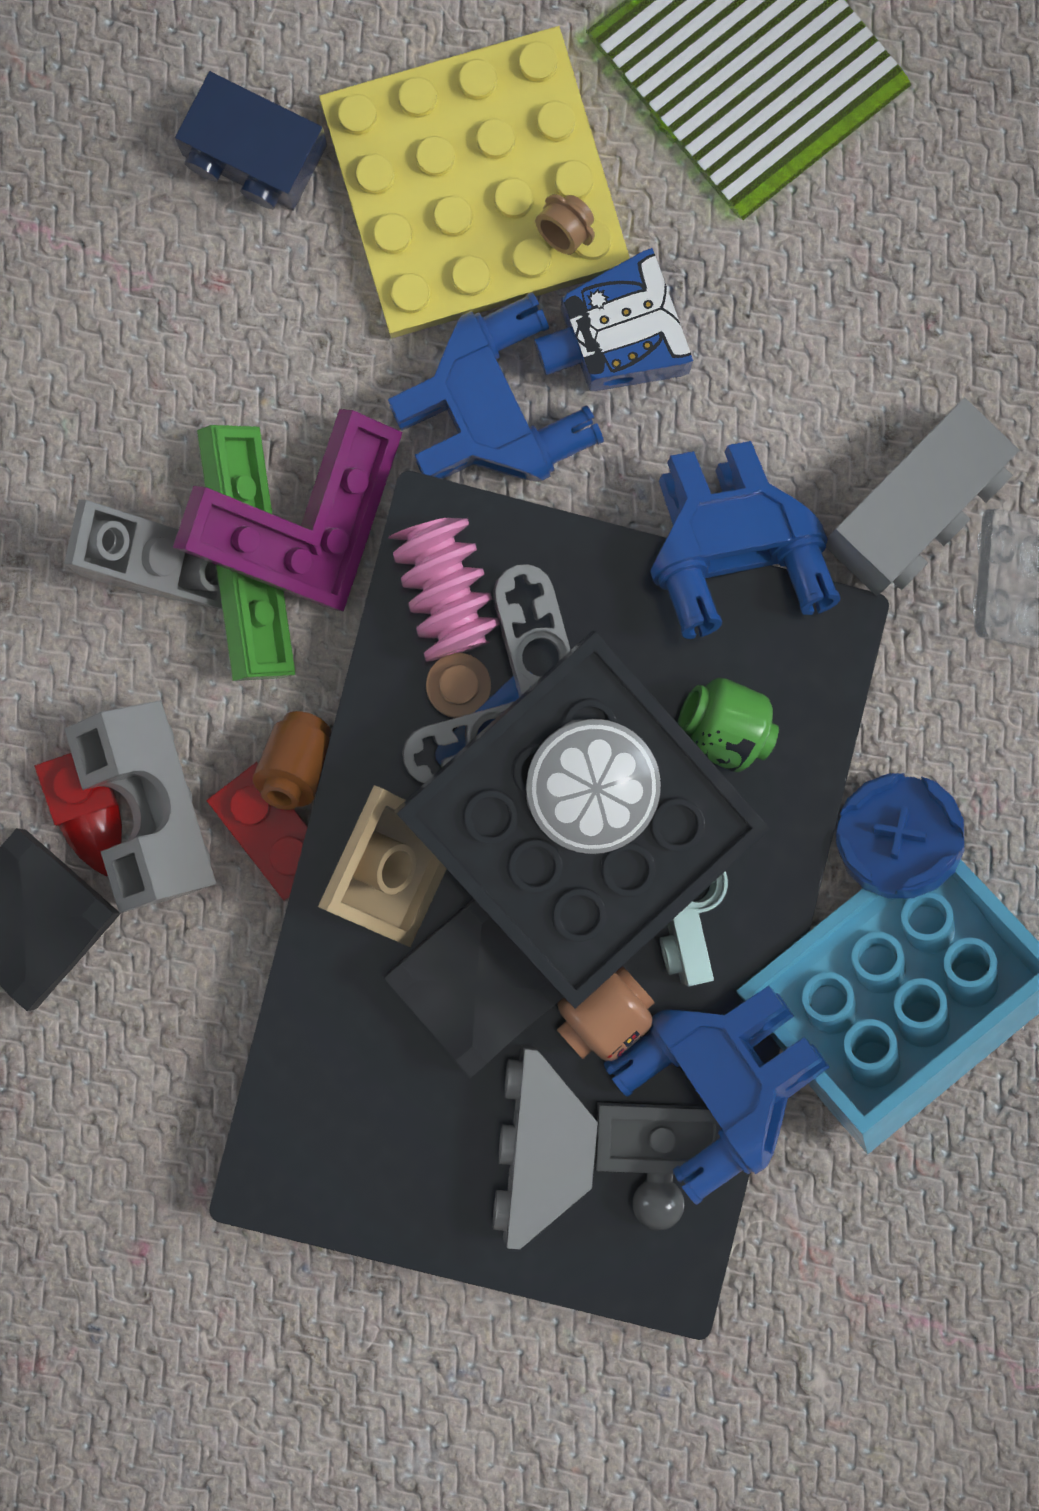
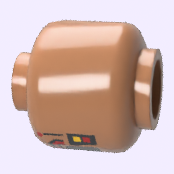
(608, 1019)

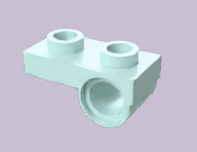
(685, 947)

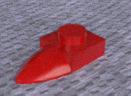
(86, 817)

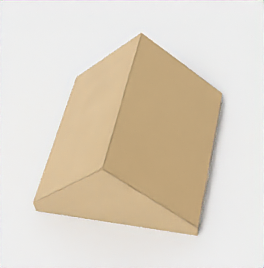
(384, 873)

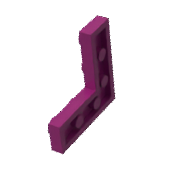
(326, 550)

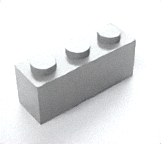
(923, 499)

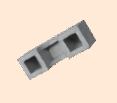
(138, 758)

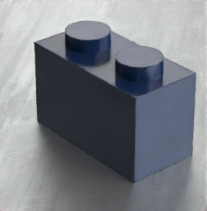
(250, 143)

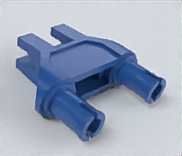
(483, 406)
(734, 532)
(729, 1077)

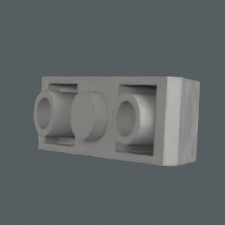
(138, 556)
(546, 1150)

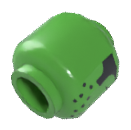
(729, 723)

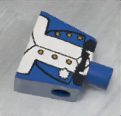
(619, 329)

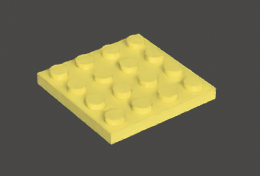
(456, 169)

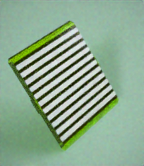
(750, 83)

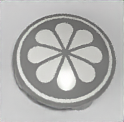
(593, 786)

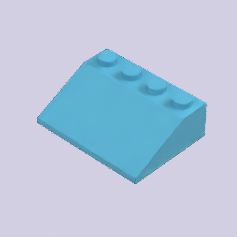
(904, 997)

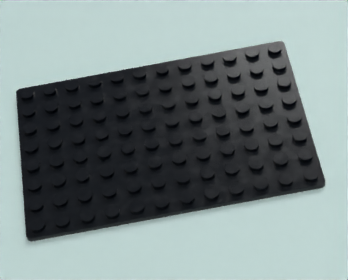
(350, 1108)

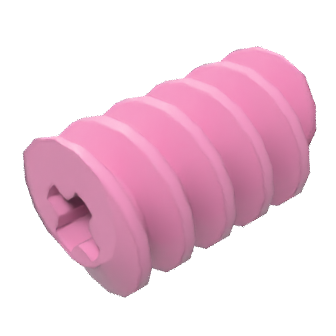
(444, 587)

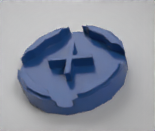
(900, 836)

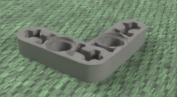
(507, 615)

